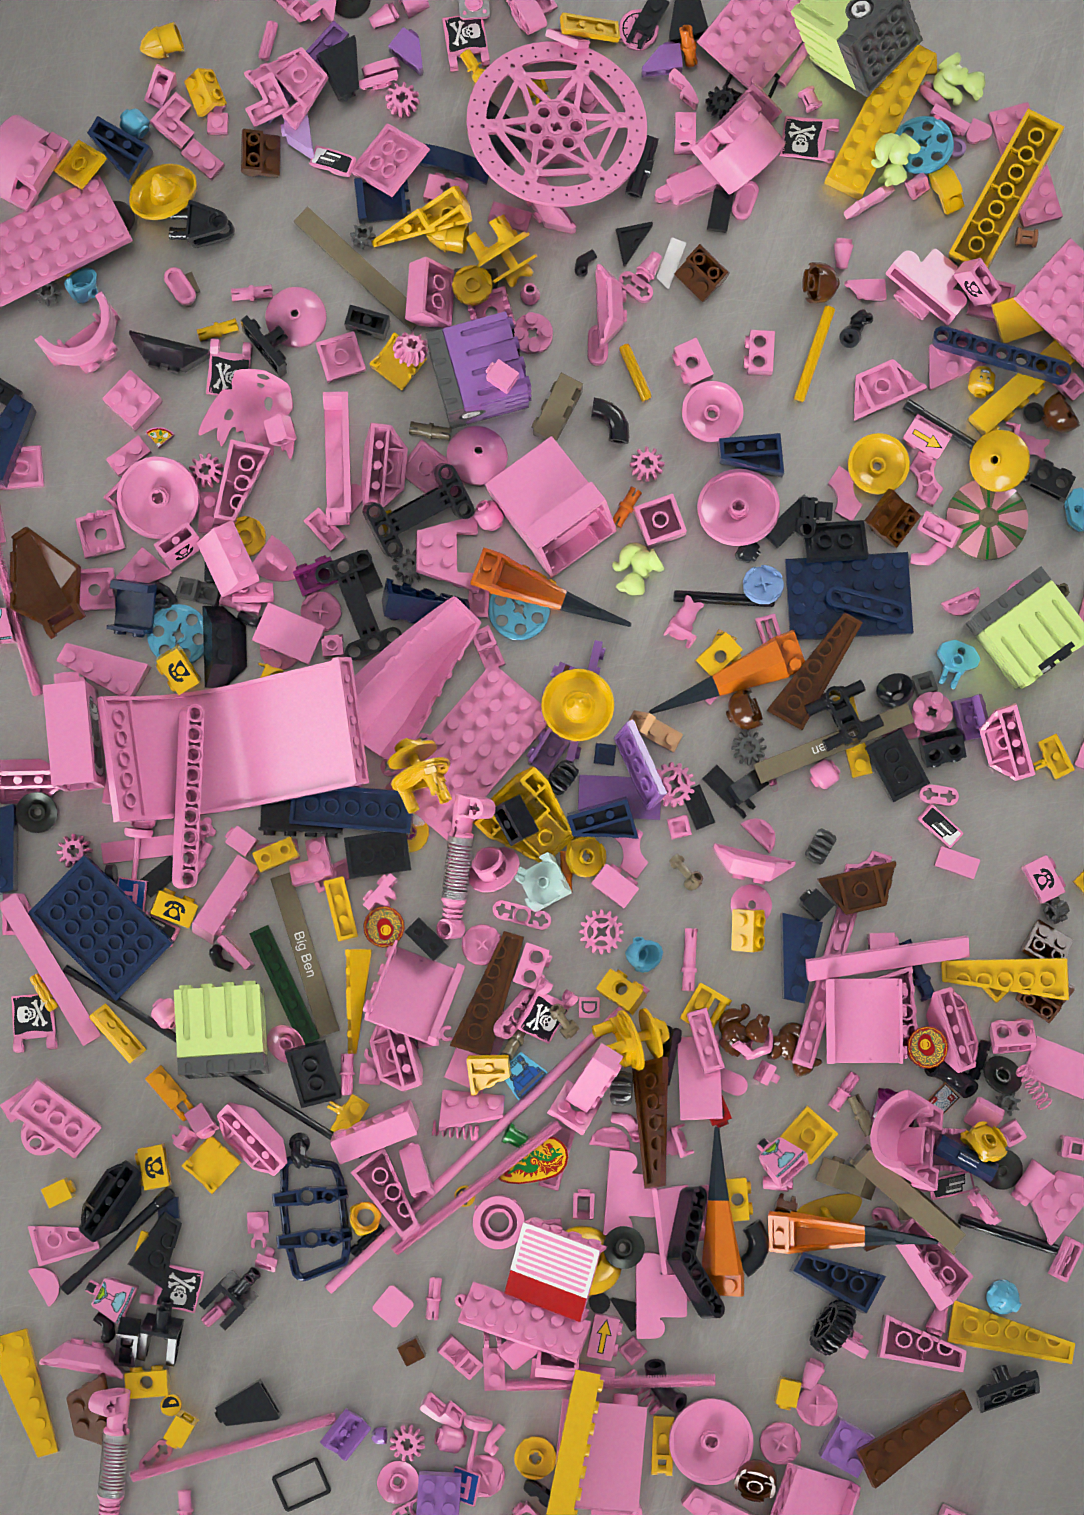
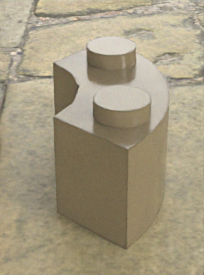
(845, 1177)

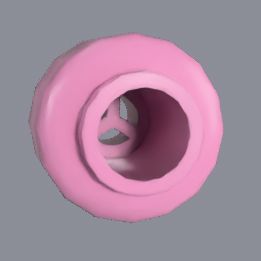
(488, 515)
(824, 774)
(164, 1013)
(450, 1439)

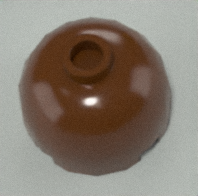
(820, 282)
(1059, 414)
(744, 710)
(756, 1480)

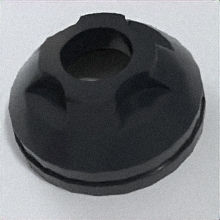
(893, 685)

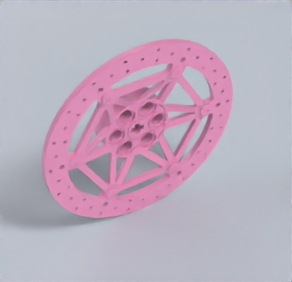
(546, 126)

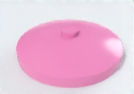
(157, 496)
(738, 507)
(710, 1441)

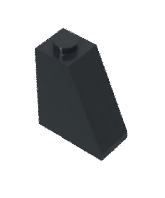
(687, 13)
(341, 67)
(248, 1406)

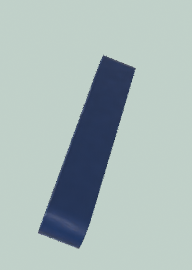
(1008, 363)

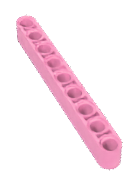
(182, 805)

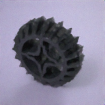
(832, 1327)

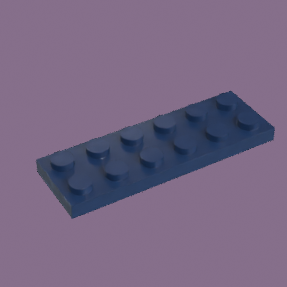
(353, 810)

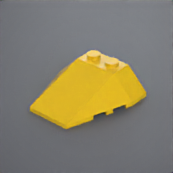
(545, 810)

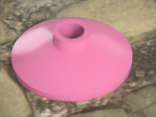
(752, 893)
(283, 1038)
(402, 1492)

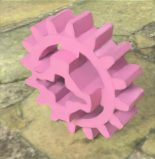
(675, 776)
(608, 939)

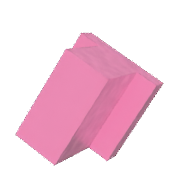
(552, 506)

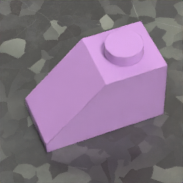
(299, 138)

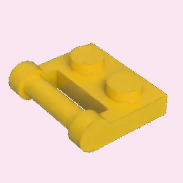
(703, 998)

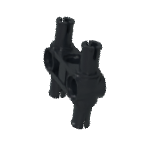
(844, 715)

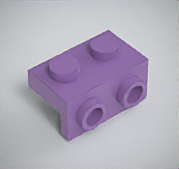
(970, 715)
(548, 751)
(346, 1434)

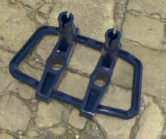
(326, 1236)

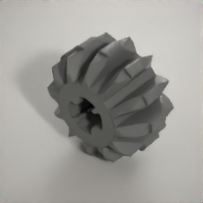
(403, 562)
(744, 752)
(820, 846)
(622, 1089)

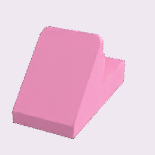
(326, 6)
(160, 86)

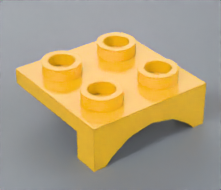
(391, 368)
(211, 1164)

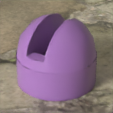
(379, 1435)

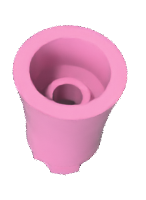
(1031, 1182)

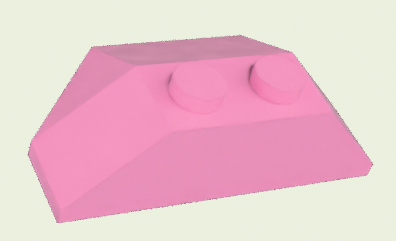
(550, 216)
(609, 305)
(383, 465)
(1006, 743)
(24, 777)
(751, 864)
(952, 1017)
(396, 1059)
(252, 1138)
(84, 1357)

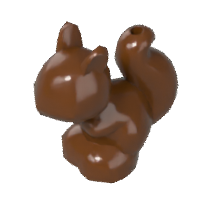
(734, 1031)
(785, 1045)

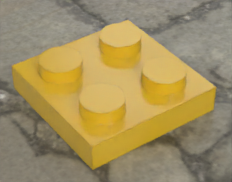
(80, 164)
(809, 1133)

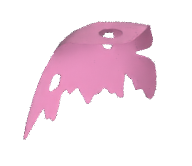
(249, 408)

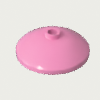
(308, 323)
(717, 398)
(474, 467)

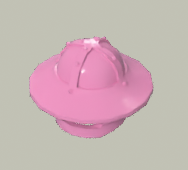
(493, 868)

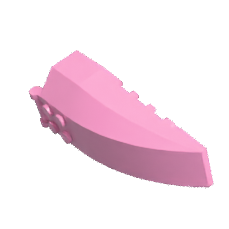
(408, 676)

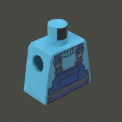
(524, 1075)

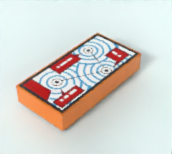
(943, 1097)

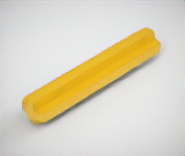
(635, 372)

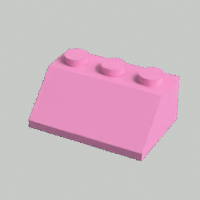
(429, 294)
(227, 559)

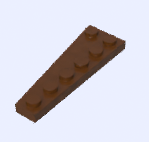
(815, 673)
(487, 1005)
(651, 1111)
(902, 1443)

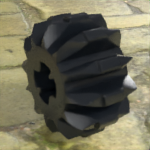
(714, 101)
(562, 777)

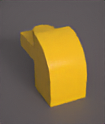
(948, 188)

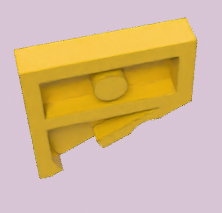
(487, 1070)

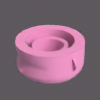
(481, 1225)

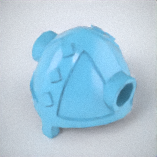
(82, 285)
(644, 954)
(1003, 1297)

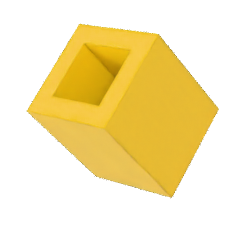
(59, 1192)
(787, 1392)

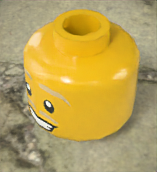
(981, 381)

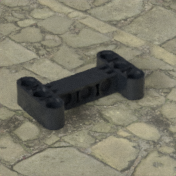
(418, 510)
(357, 603)

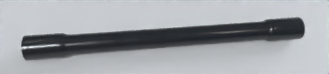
(914, 409)
(78, 1277)

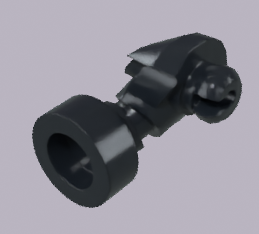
(851, 335)
(299, 1144)

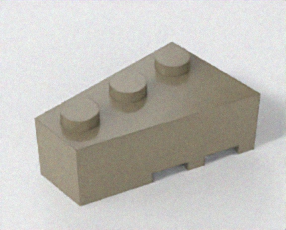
(557, 408)

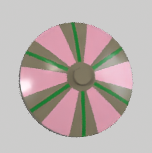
(989, 519)

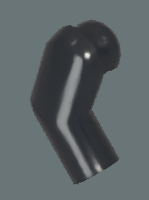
(582, 263)
(165, 591)
(248, 619)
(217, 959)
(107, 1325)

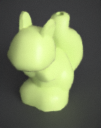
(952, 75)
(897, 149)
(642, 562)

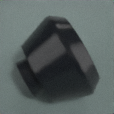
(748, 552)

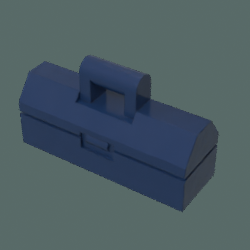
(964, 1158)

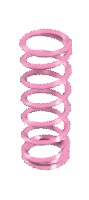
(1020, 1072)
(475, 1137)
(654, 1409)

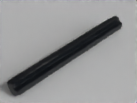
(717, 598)
(1008, 1234)

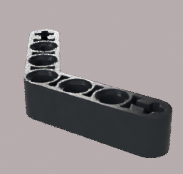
(683, 1256)

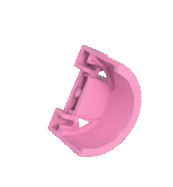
(749, 148)
(27, 160)
(88, 346)
(906, 1148)

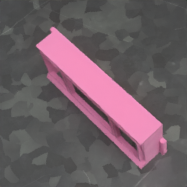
(337, 458)

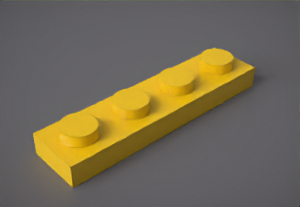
(857, 756)

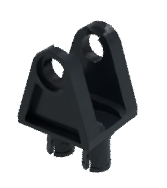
(202, 225)
(237, 1290)
(162, 1326)

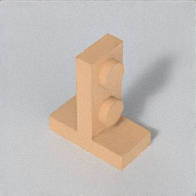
(656, 730)

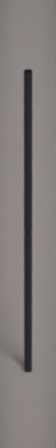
(172, 1035)

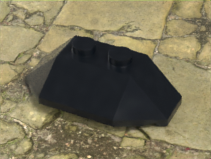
(168, 353)
(223, 646)
(110, 1201)

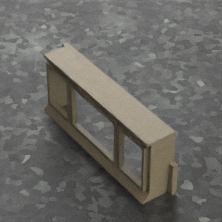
(909, 1199)

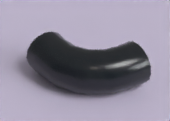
(614, 419)
(961, 1082)
(757, 1247)
(670, 1396)

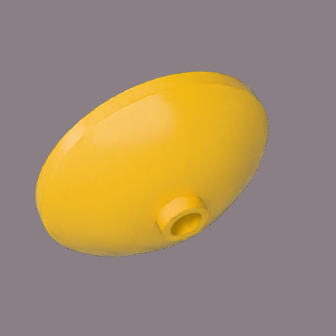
(887, 453)
(1011, 465)

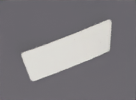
(671, 262)

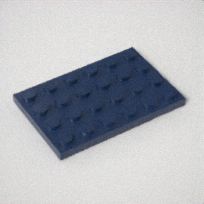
(878, 575)
(100, 927)

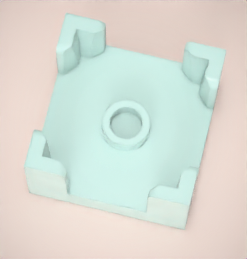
(543, 882)

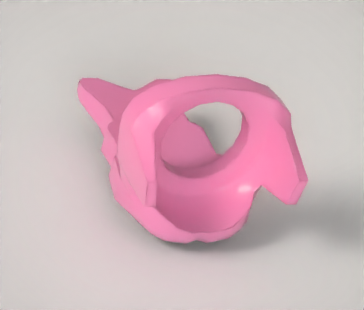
(1035, 446)
(681, 624)
(676, 1142)

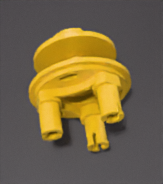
(507, 239)
(420, 772)
(629, 1041)

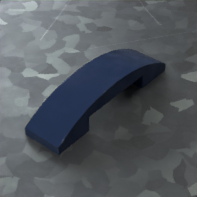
(455, 162)

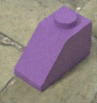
(407, 49)
(663, 60)

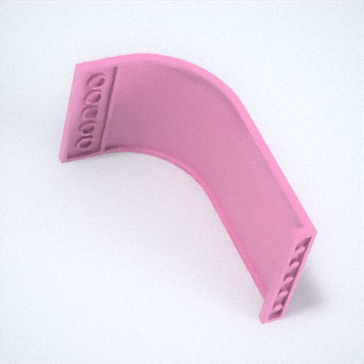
(260, 742)

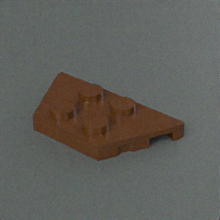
(860, 888)
(85, 1422)

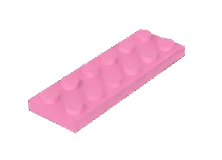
(1042, 202)
(523, 1322)

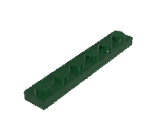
(284, 984)

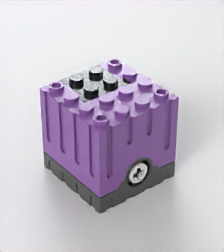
(460, 365)

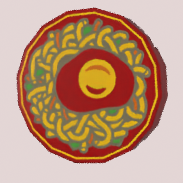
(383, 926)
(927, 1047)

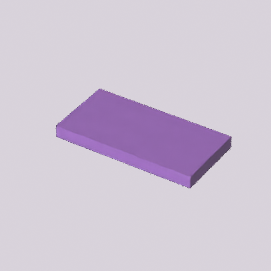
(640, 765)
(601, 789)

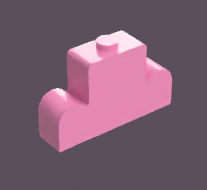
(930, 283)
(625, 1192)
(656, 1297)

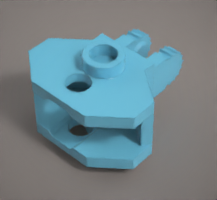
(1075, 501)
(955, 662)

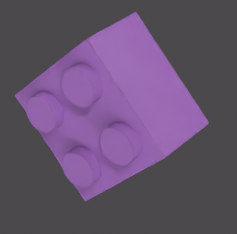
(842, 1445)
(438, 1493)

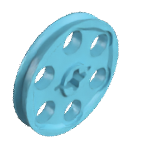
(933, 146)
(516, 618)
(172, 627)

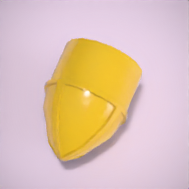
(162, 41)
(451, 238)

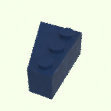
(122, 149)
(753, 453)
(604, 820)

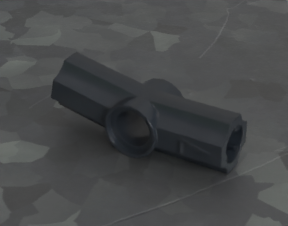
(638, 179)

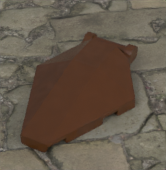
(44, 583)

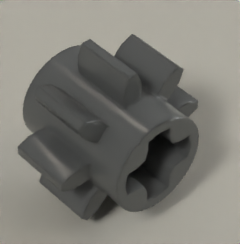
(361, 240)
(44, 297)
(1056, 910)
(1012, 1106)

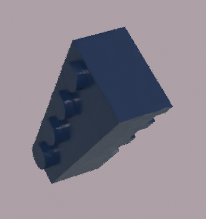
(8, 849)
(839, 1280)

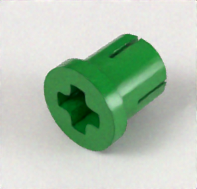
(514, 1136)

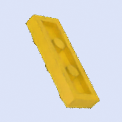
(589, 27)
(340, 908)
(117, 1033)

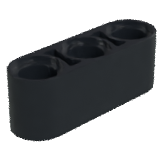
(785, 524)

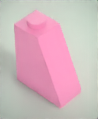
(416, 1171)

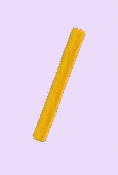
(814, 353)

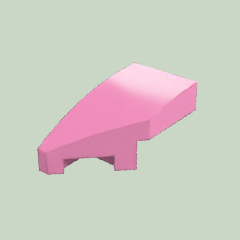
(868, 289)

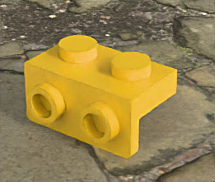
(204, 91)
(748, 930)

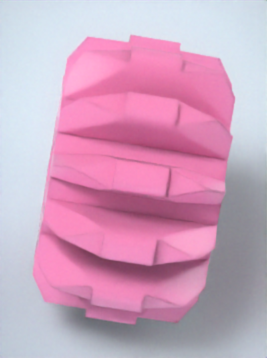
(396, 96)
(410, 349)
(641, 468)
(213, 472)
(79, 844)
(413, 1440)

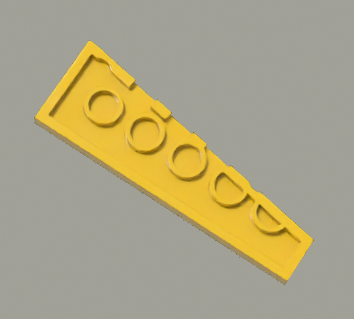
(1026, 976)
(989, 1331)
(25, 1388)

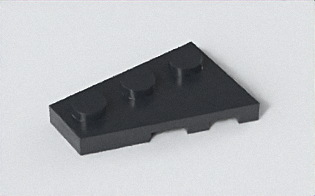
(499, 146)
(155, 1252)

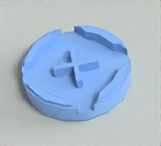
(763, 584)

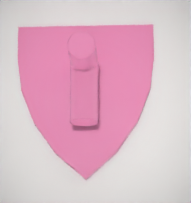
(275, 561)

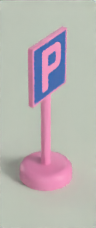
(132, 887)
(470, 1480)

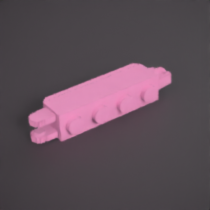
(687, 185)

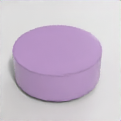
(959, 148)

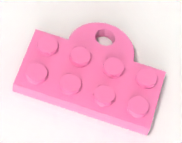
(52, 1121)

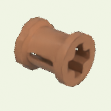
(1026, 233)

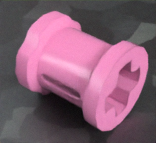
(810, 99)

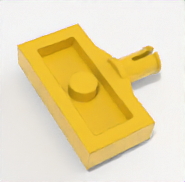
(1054, 757)
(348, 1113)

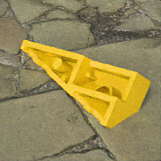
(441, 213)
(357, 975)

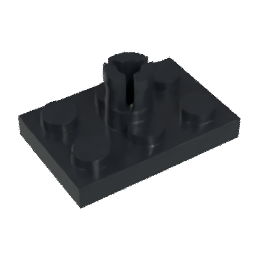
(267, 343)
(1007, 1388)

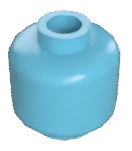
(134, 123)

